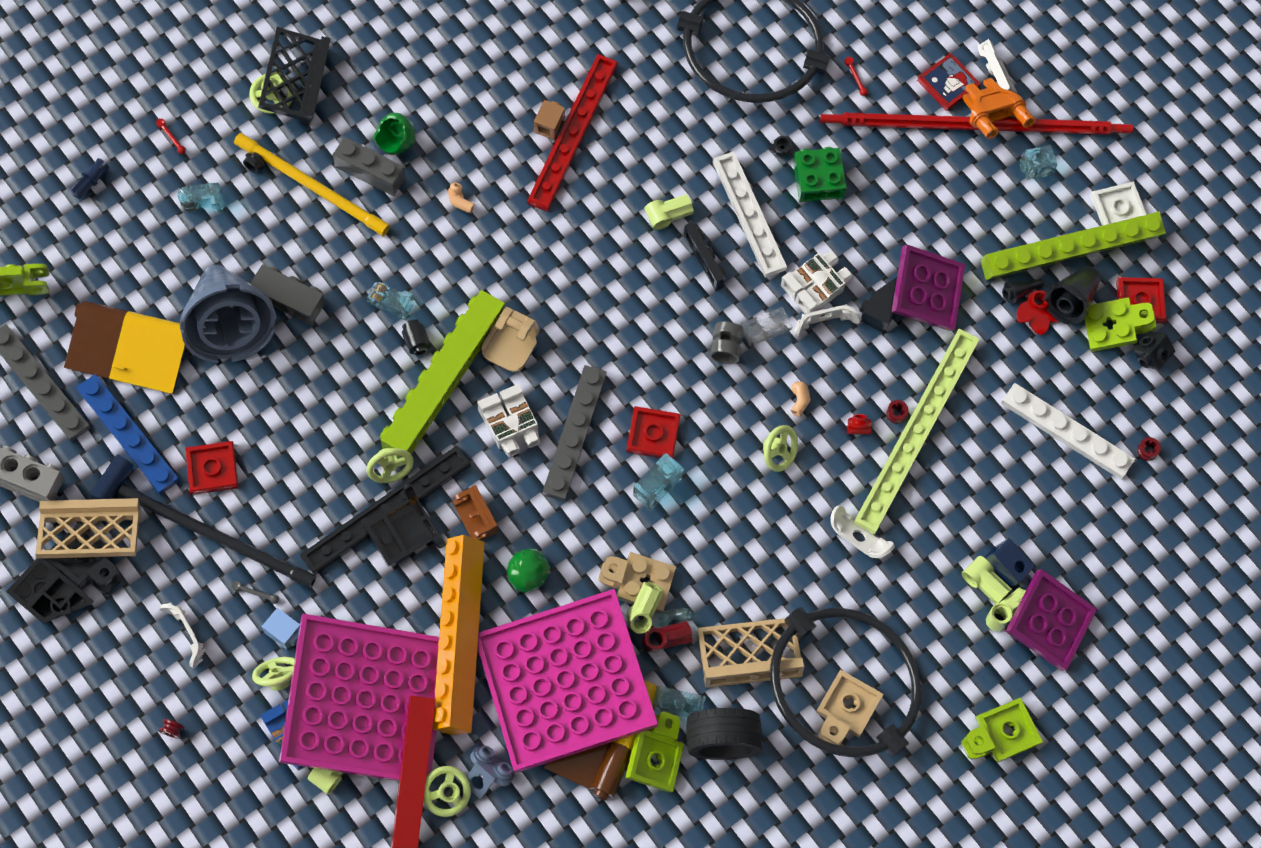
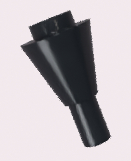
(1015, 291)

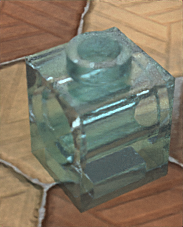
(1044, 156)

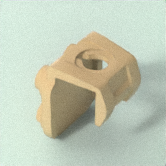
(511, 340)

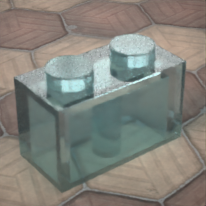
(658, 481)

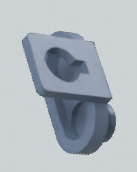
(490, 768)

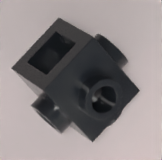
(1154, 350)

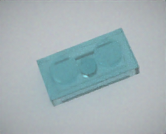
(677, 702)

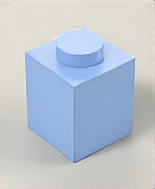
(282, 629)

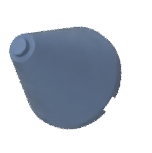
(226, 317)

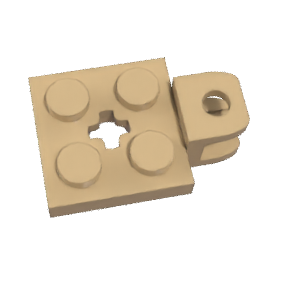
(628, 575)
(841, 719)

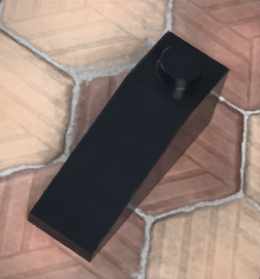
(877, 310)

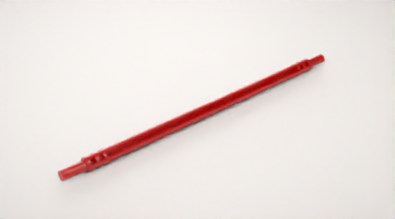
(962, 123)

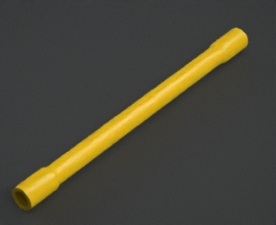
(368, 219)

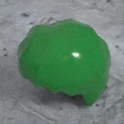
(395, 134)
(528, 570)

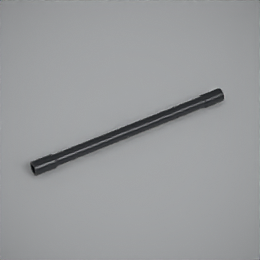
(294, 573)

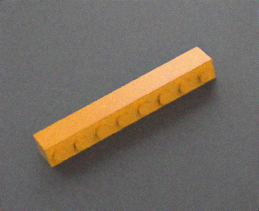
(458, 635)

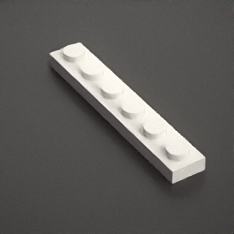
(749, 214)
(1068, 431)

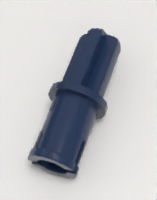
(89, 179)

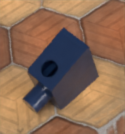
(1010, 564)

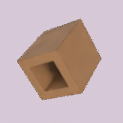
(549, 119)

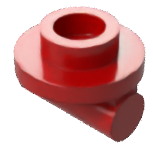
(859, 424)

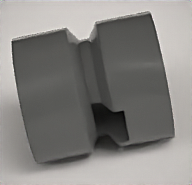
(726, 342)

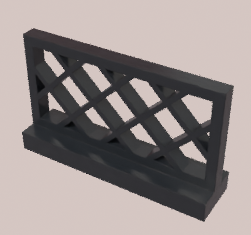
(311, 84)

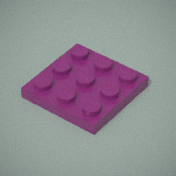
(928, 288)
(1051, 620)

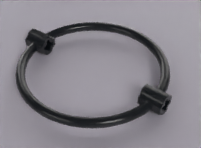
(815, 59)
(892, 738)

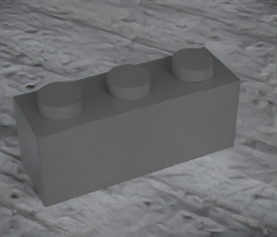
(369, 166)
(289, 294)

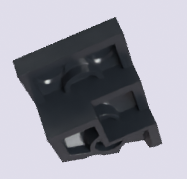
(47, 592)

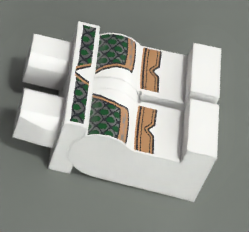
(816, 282)
(513, 428)

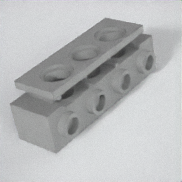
(28, 469)

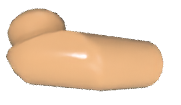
(457, 199)
(803, 398)

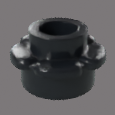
(786, 143)
(254, 162)

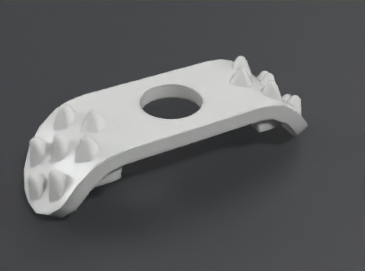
(843, 312)
(844, 526)
(196, 647)

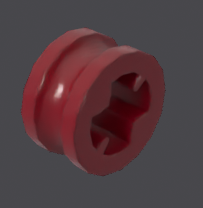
(904, 411)
(1148, 456)
(171, 729)

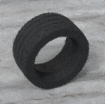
(724, 734)

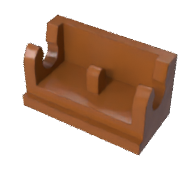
(475, 514)

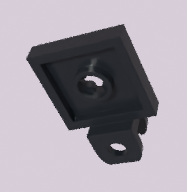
(96, 570)

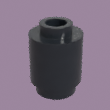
(416, 337)

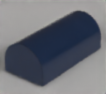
(112, 478)

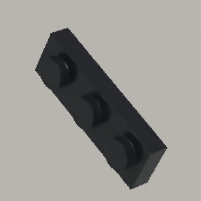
(704, 255)

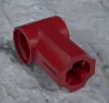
(669, 636)

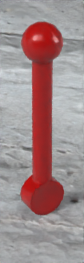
(849, 62)
(161, 124)

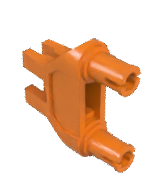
(995, 104)

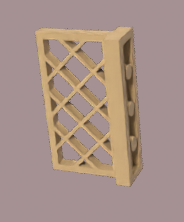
(88, 512)
(747, 672)

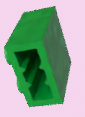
(819, 174)

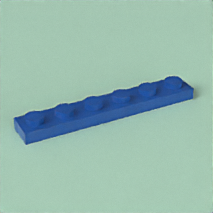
(127, 434)

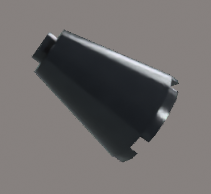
(1073, 296)

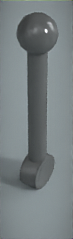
(236, 586)

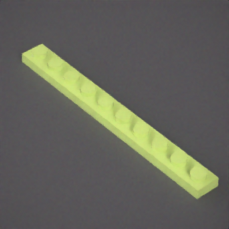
(916, 431)

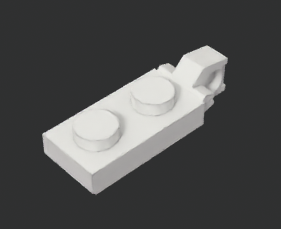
(995, 65)

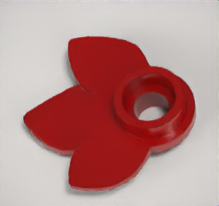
(1035, 314)

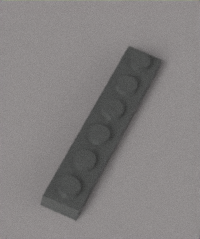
(41, 385)
(574, 433)

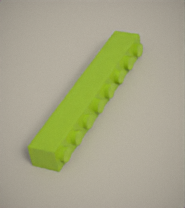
(1072, 246)
(443, 375)

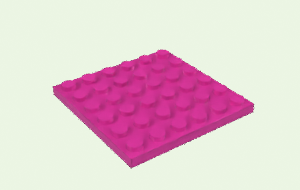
(565, 681)
(354, 696)

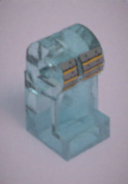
(201, 196)
(391, 300)

